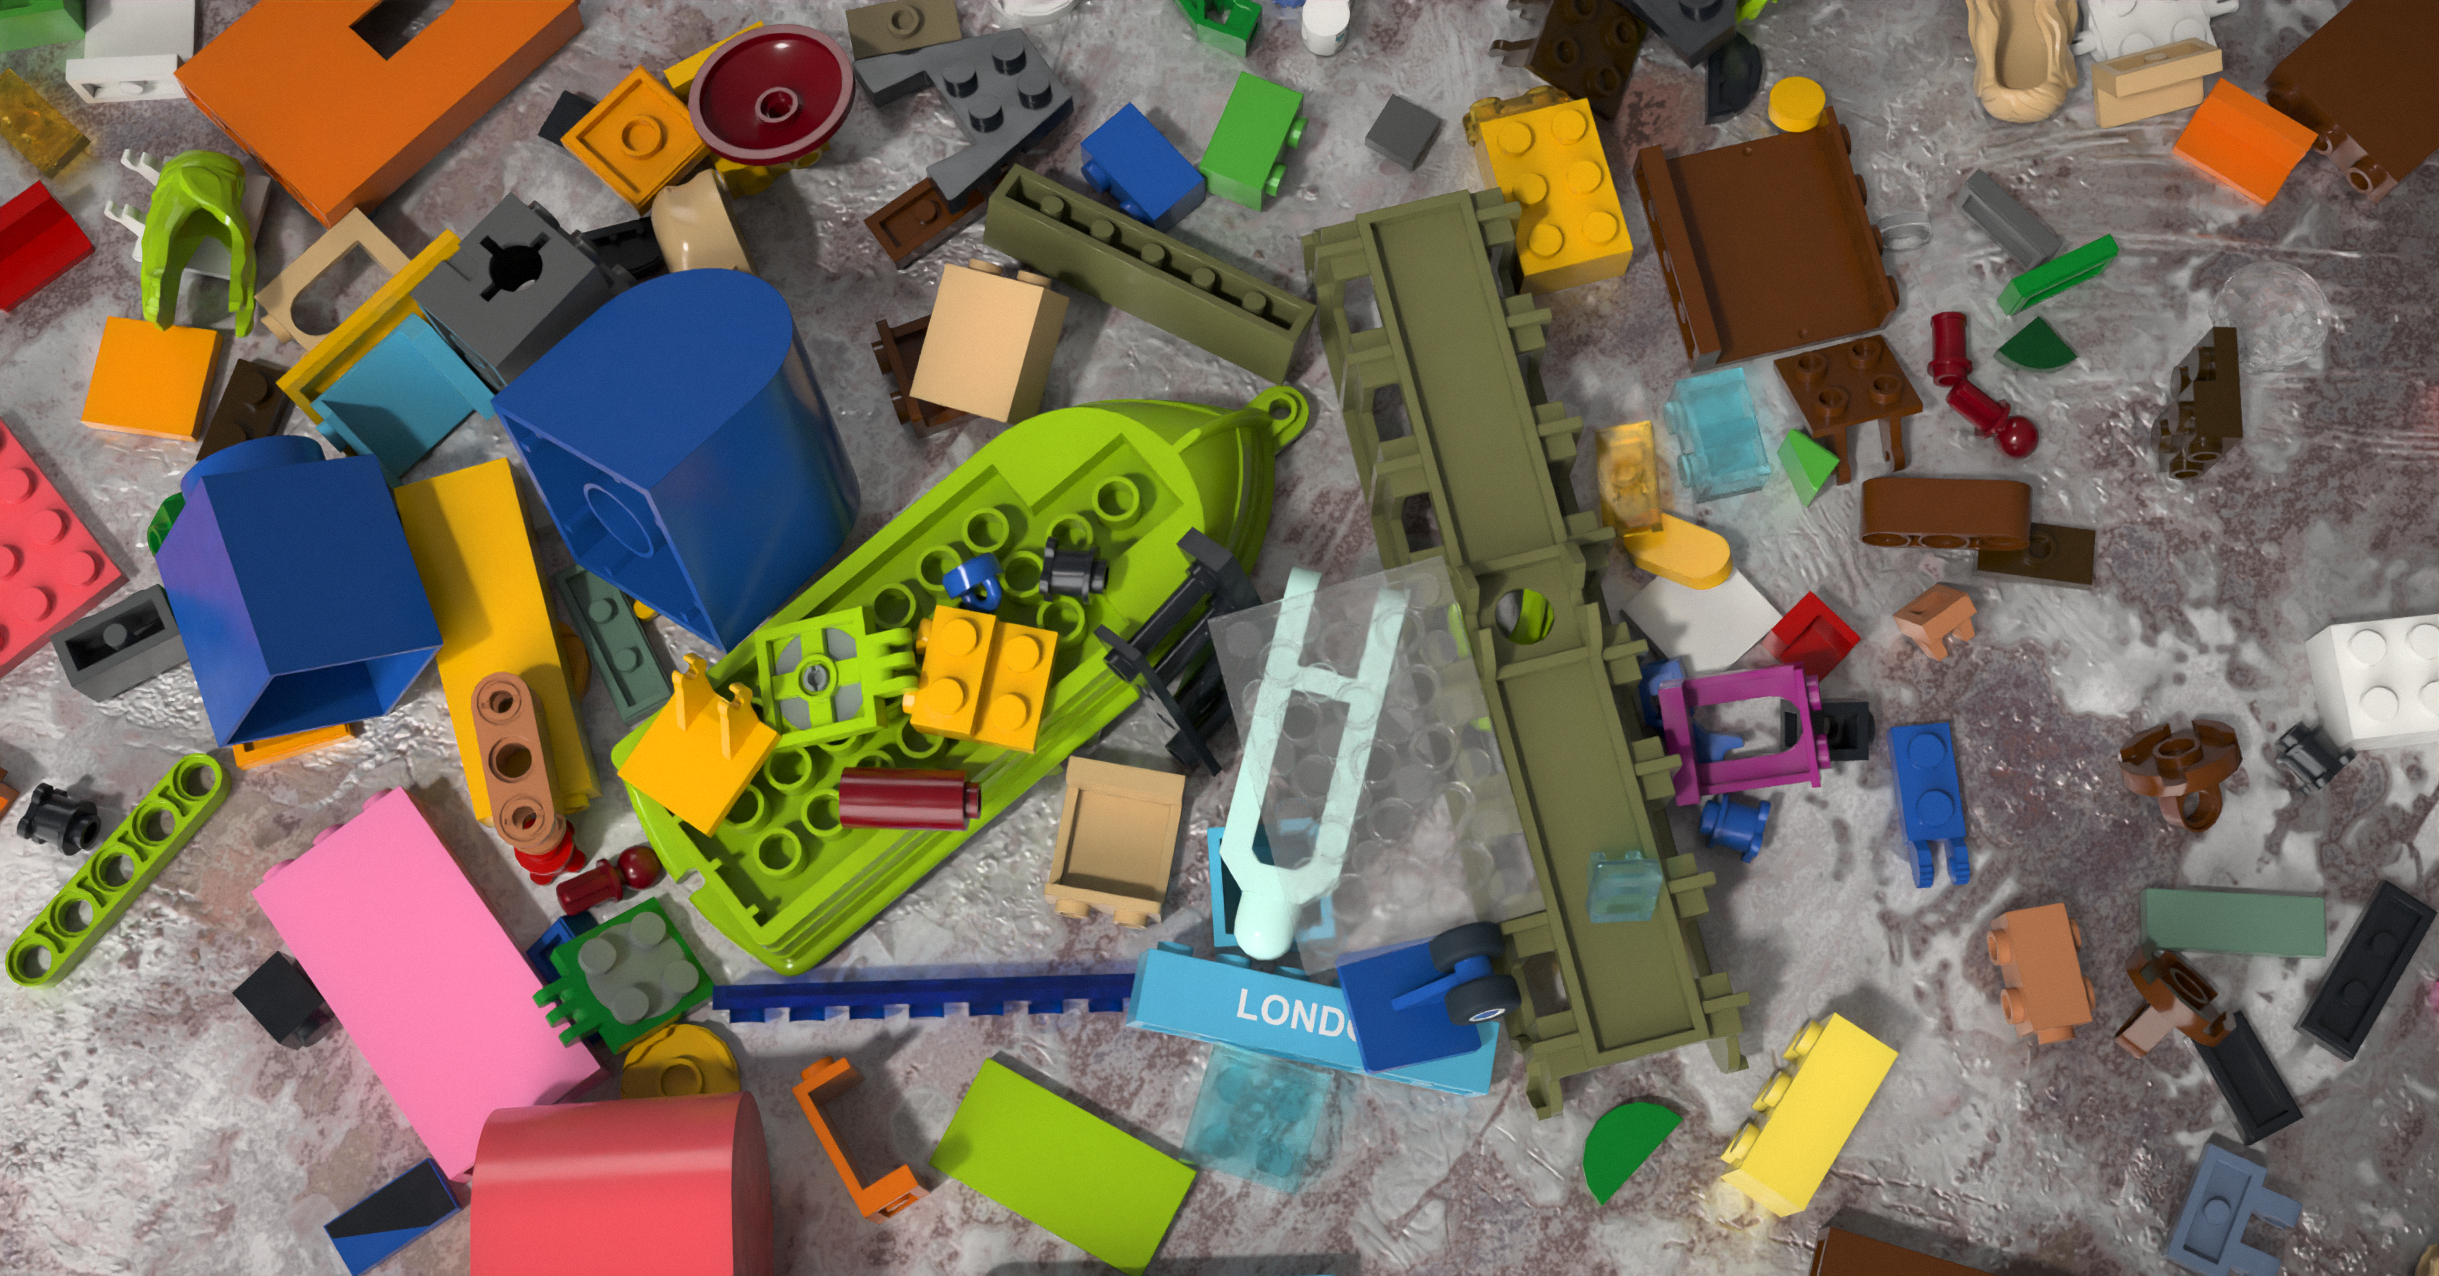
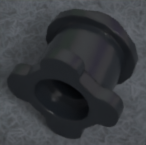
(1073, 572)
(2311, 756)
(59, 820)

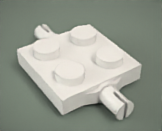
(2132, 26)

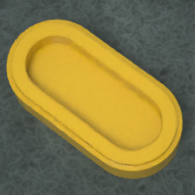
(1682, 554)

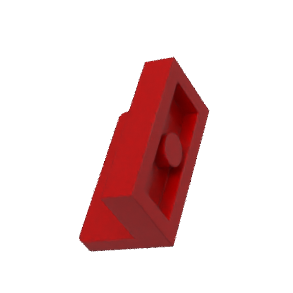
(36, 244)

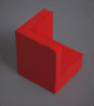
(1811, 635)

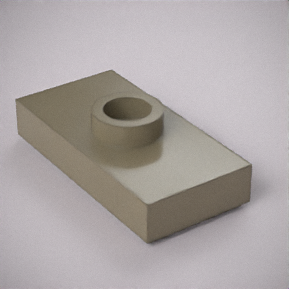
(901, 26)

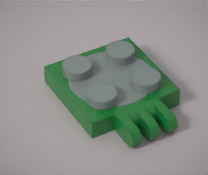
(625, 979)

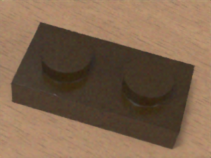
(248, 409)

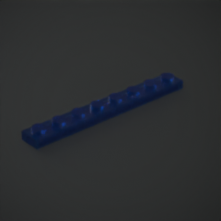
(923, 998)

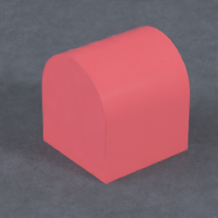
(624, 1189)

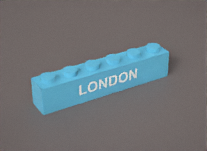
(1278, 1017)

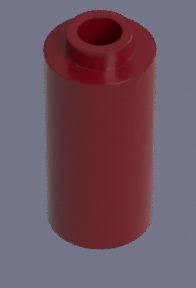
(908, 799)

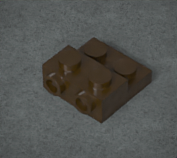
(2205, 410)

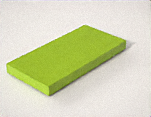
(1063, 1168)

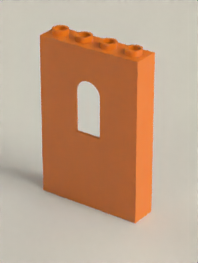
(340, 118)

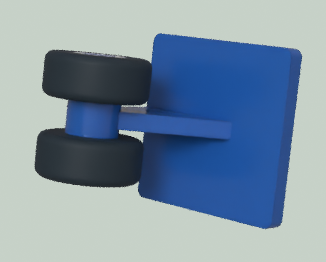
(1428, 998)

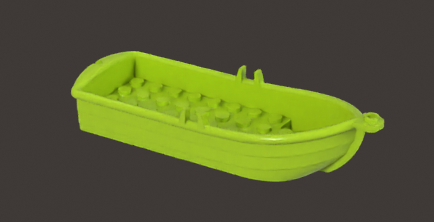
(1094, 473)

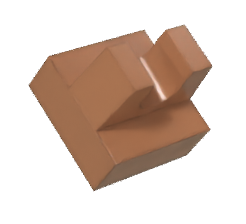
(1934, 616)

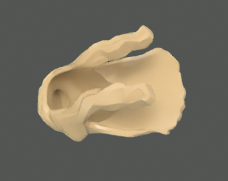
(2023, 56)

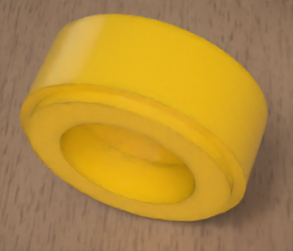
(1796, 104)

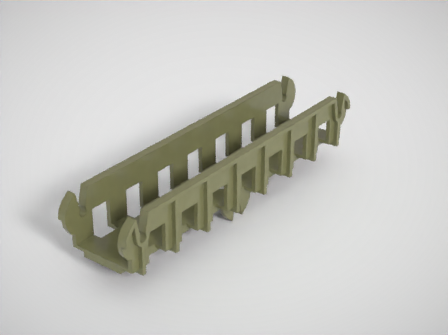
(1560, 707)

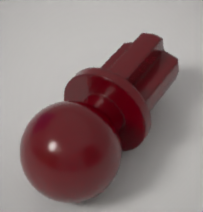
(2013, 435)
(634, 869)

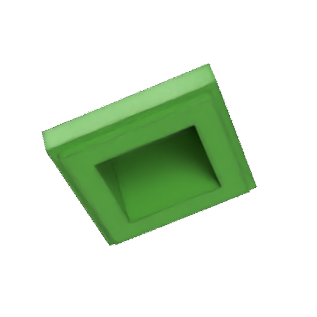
(1806, 464)

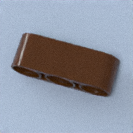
(1946, 514)

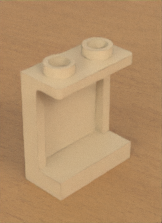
(1116, 842)

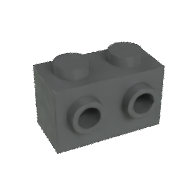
(121, 645)

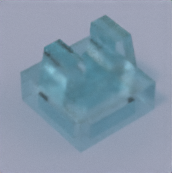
(1622, 888)

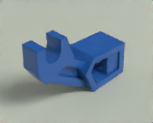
(1710, 744)

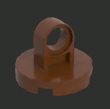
(2180, 764)
(2174, 998)

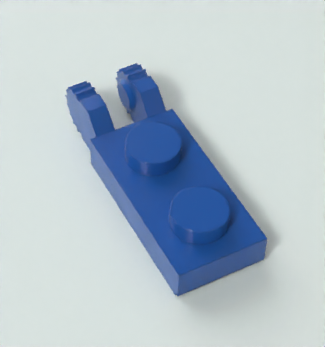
(1928, 799)

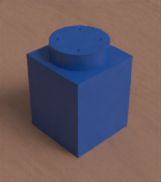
(294, 590)

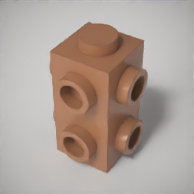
(2041, 972)

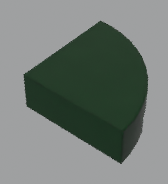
(2035, 350)

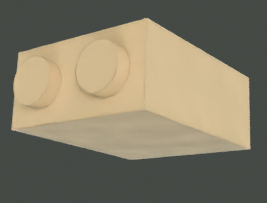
(990, 342)

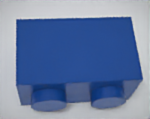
(1141, 171)

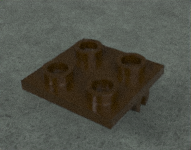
(1579, 48)

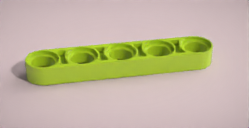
(91, 883)

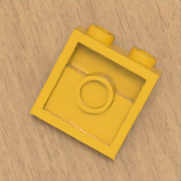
(982, 679)

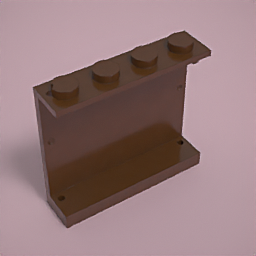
(1765, 245)

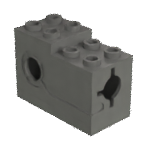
(475, 298)

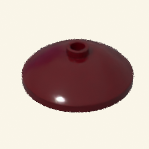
(772, 94)

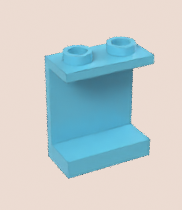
(401, 399)

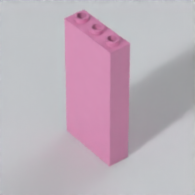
(424, 976)

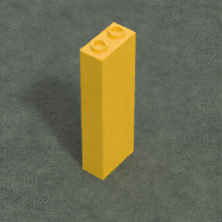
(494, 616)

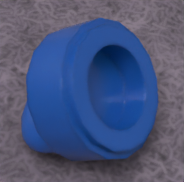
(973, 575)

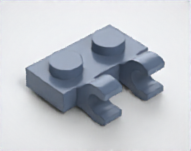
(2216, 1214)

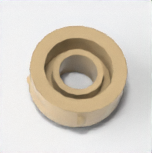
(699, 227)

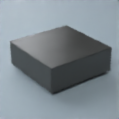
(1402, 132)

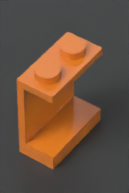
(887, 1196)

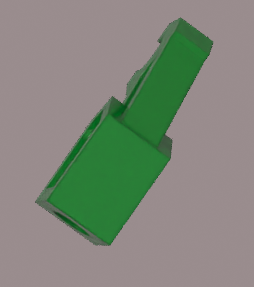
(1237, 32)

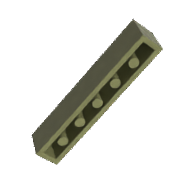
(1148, 274)

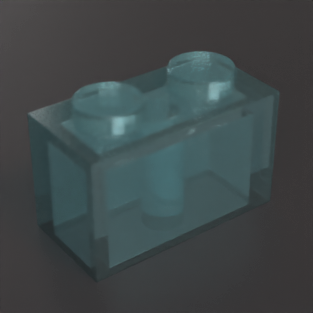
(1716, 436)

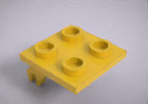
(700, 749)

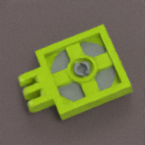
(830, 676)

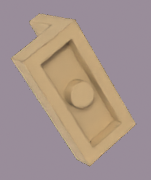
(2152, 81)

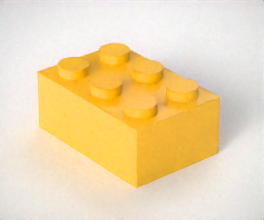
(1569, 206)

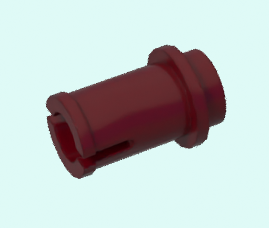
(1949, 349)

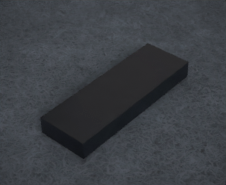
(2365, 971)

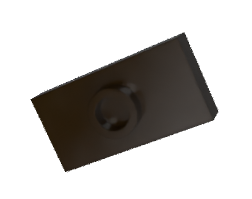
(2054, 558)

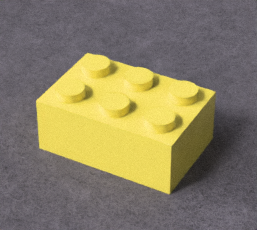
(1806, 1114)

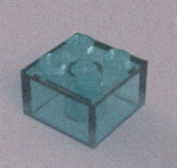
(1254, 1119)

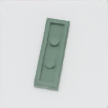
(615, 643)
(2233, 923)

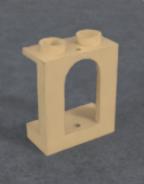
(284, 290)

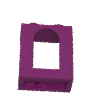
(1796, 765)

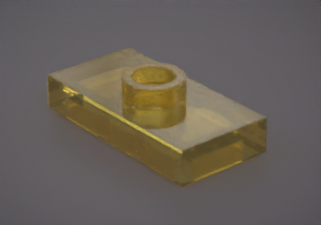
(37, 127)
(1629, 479)

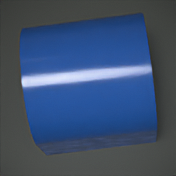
(688, 450)

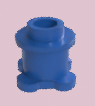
(1734, 825)

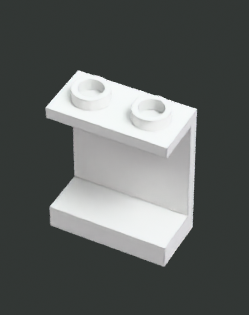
(134, 49)

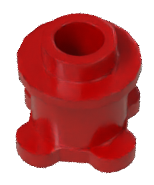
(554, 863)

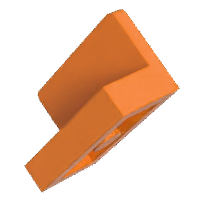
(2243, 142)

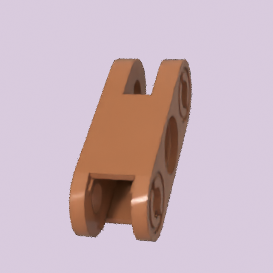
(498, 739)

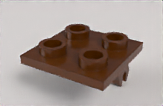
(1850, 387)

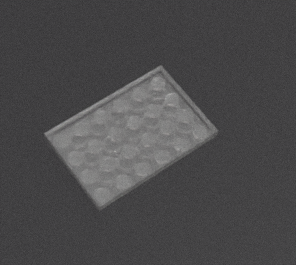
(1375, 765)

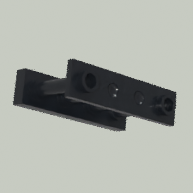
(1220, 576)

